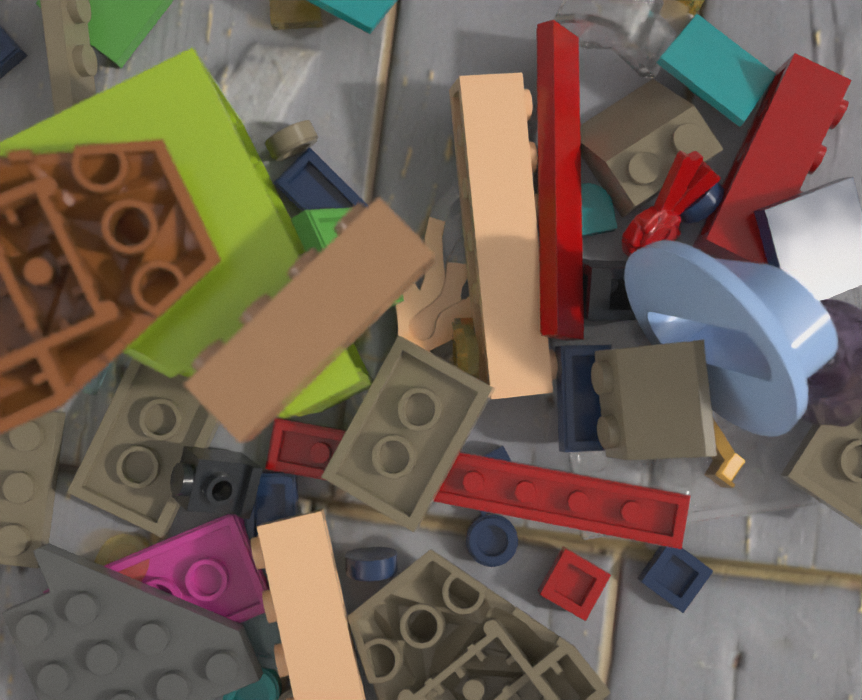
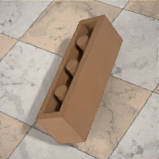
(310, 320)

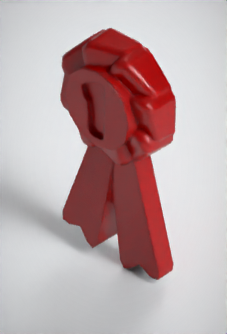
(684, 184)

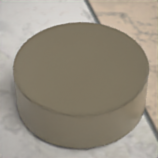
(291, 140)

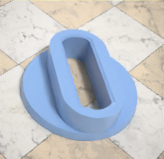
(756, 324)

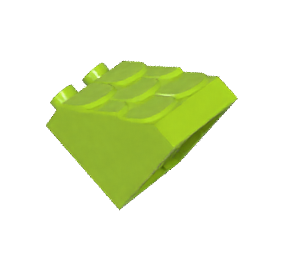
(233, 197)

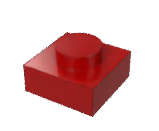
(574, 583)

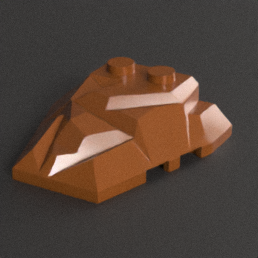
(87, 263)

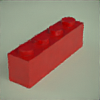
(774, 156)

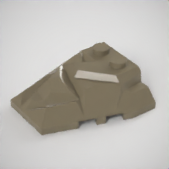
(455, 639)

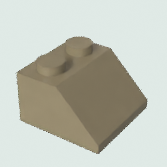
(637, 141)
(654, 402)

